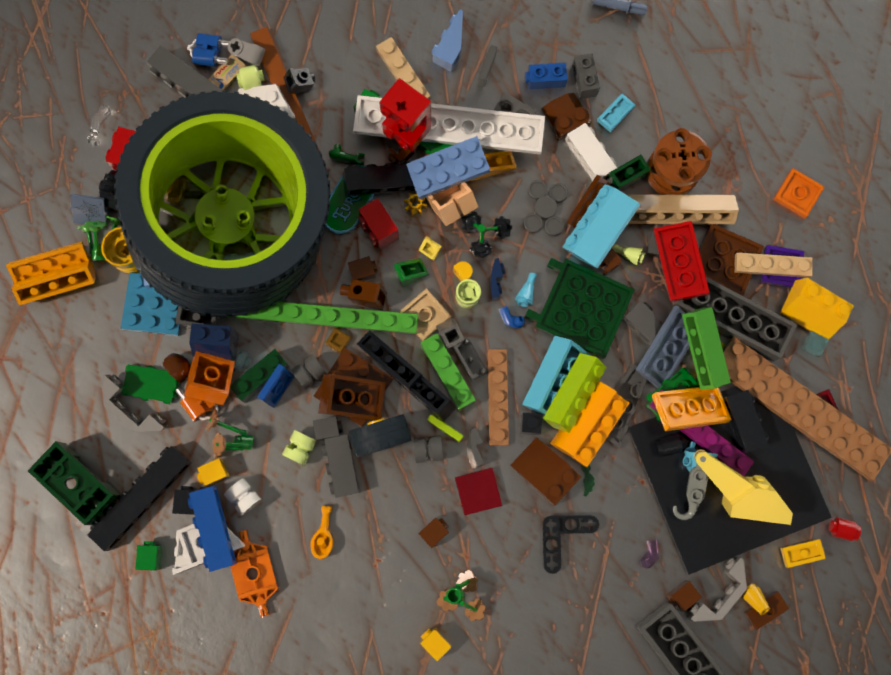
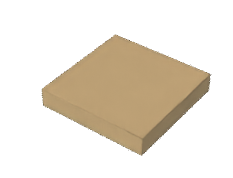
(429, 313)

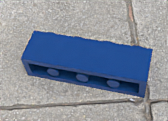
(212, 528)

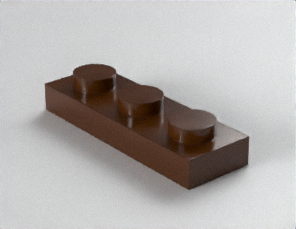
(587, 199)

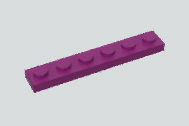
(716, 444)

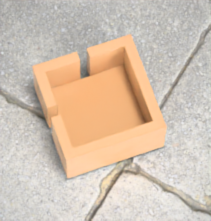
(452, 203)

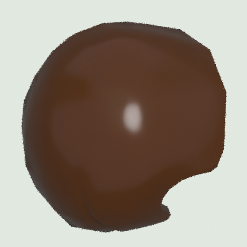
(177, 366)

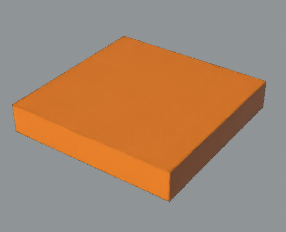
(798, 193)

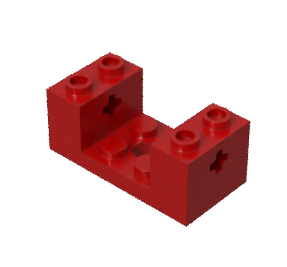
(406, 111)

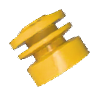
(116, 250)

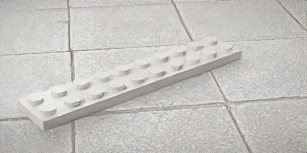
(456, 124)

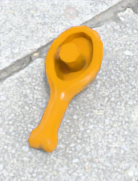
(322, 540)

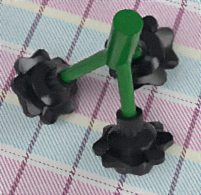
(472, 223)

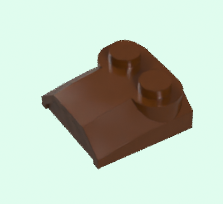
(565, 115)

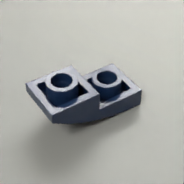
(496, 275)

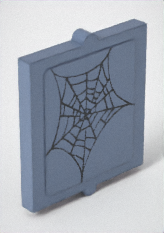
(88, 209)

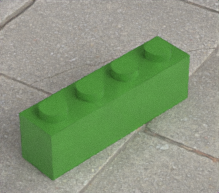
(706, 348)
(447, 372)

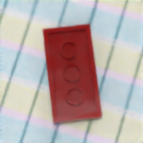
(681, 261)

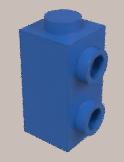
(546, 76)

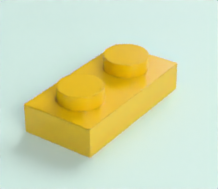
(803, 553)

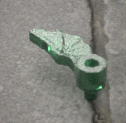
(588, 481)

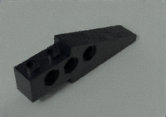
(407, 376)

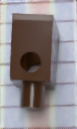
(365, 294)

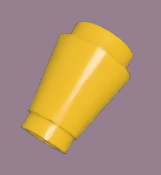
(755, 597)

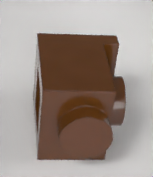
(610, 262)

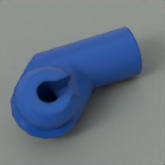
(510, 320)

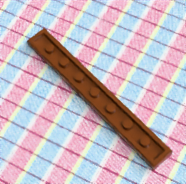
(276, 72)

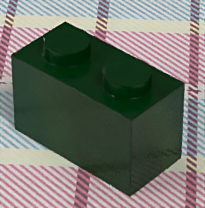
(629, 173)

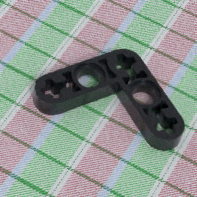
(561, 529)

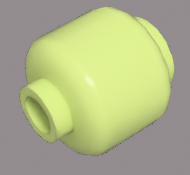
(250, 77)

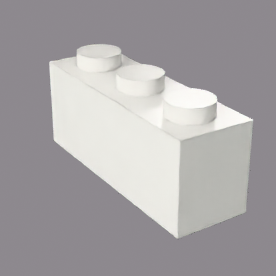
(590, 152)

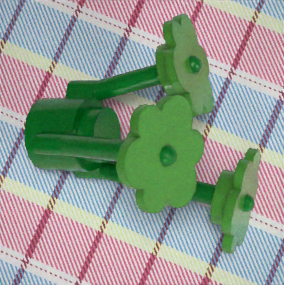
(95, 226)

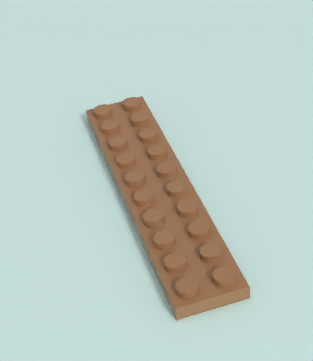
(805, 410)

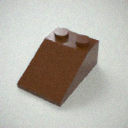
(351, 397)
(545, 471)

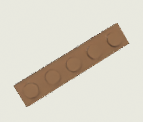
(498, 397)

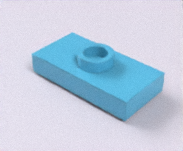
(616, 112)

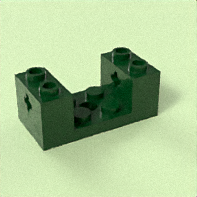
(89, 496)

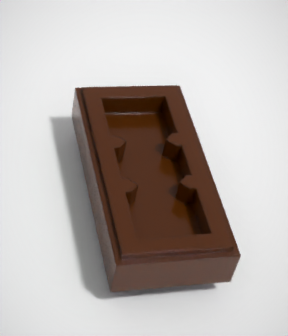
(777, 607)

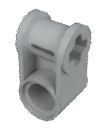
(248, 51)

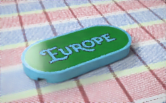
(344, 209)

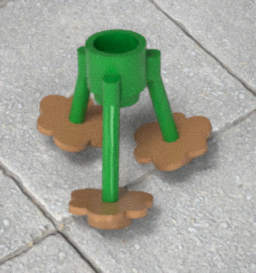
(455, 596)

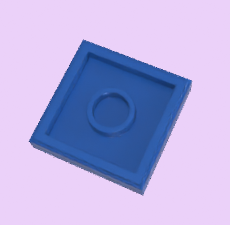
(276, 386)

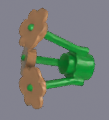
(241, 442)

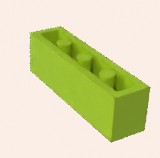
(574, 392)

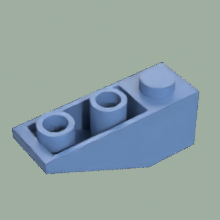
(449, 49)

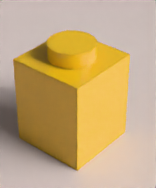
(212, 472)
(434, 643)

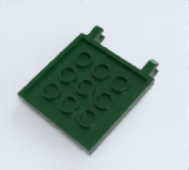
(583, 307)

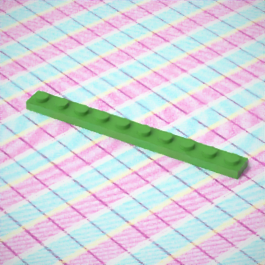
(337, 317)

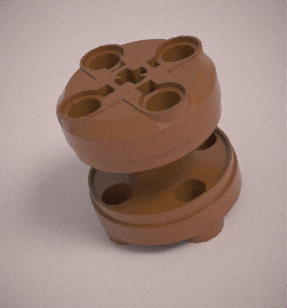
(678, 162)

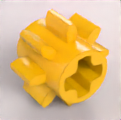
(418, 209)

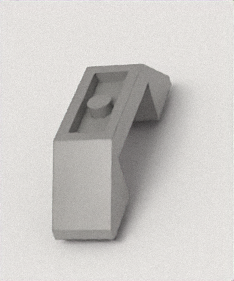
(111, 388)
(736, 571)

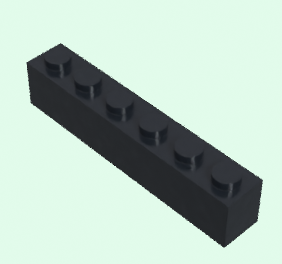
(139, 498)

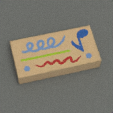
(226, 74)

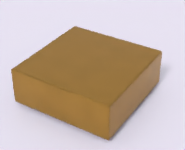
(338, 340)

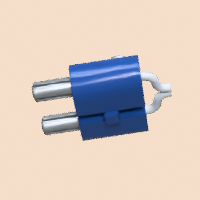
(207, 50)

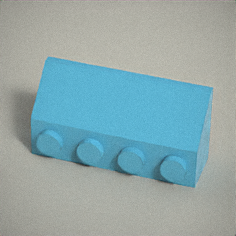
(601, 225)
(551, 374)

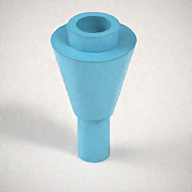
(525, 295)

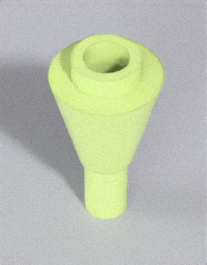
(632, 254)

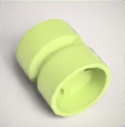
(468, 293)
(299, 447)

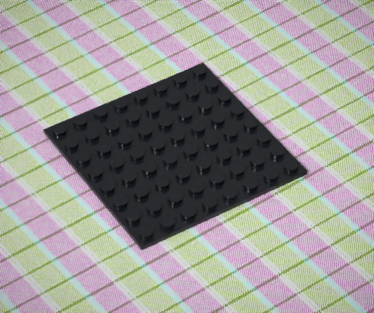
(711, 532)

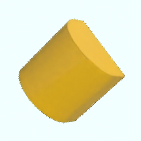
(463, 270)

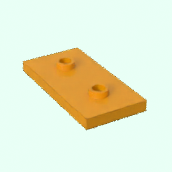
(690, 408)

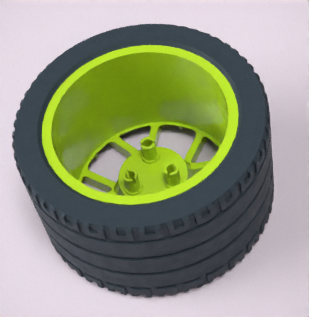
(219, 130)

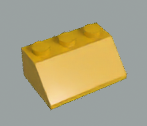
(816, 308)

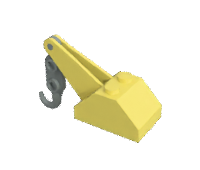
(742, 496)

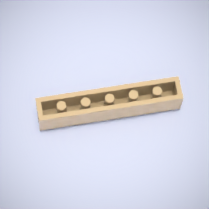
(684, 208)

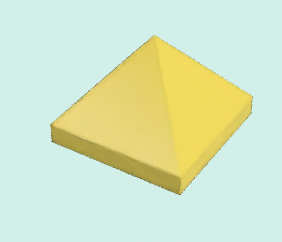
(430, 248)

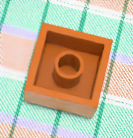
(209, 378)

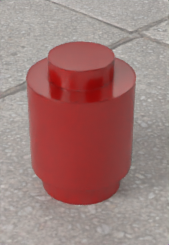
(845, 529)

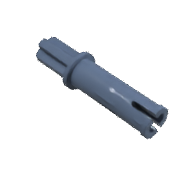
(623, 5)

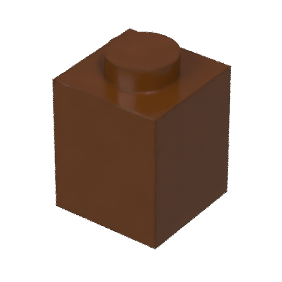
(363, 269)
(434, 531)
(684, 596)

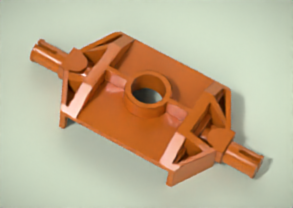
(261, 588)

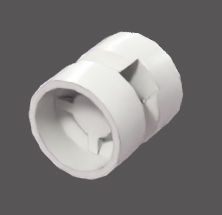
(242, 497)

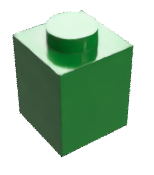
(148, 556)

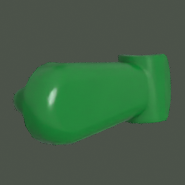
(339, 155)

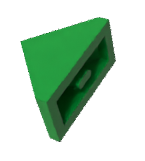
(410, 271)

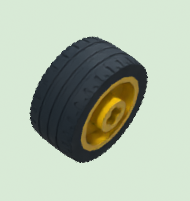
(379, 435)

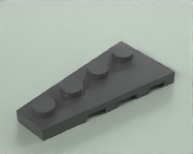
(629, 388)

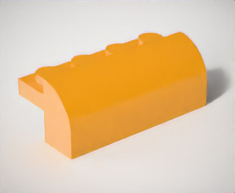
(51, 273)
(592, 425)

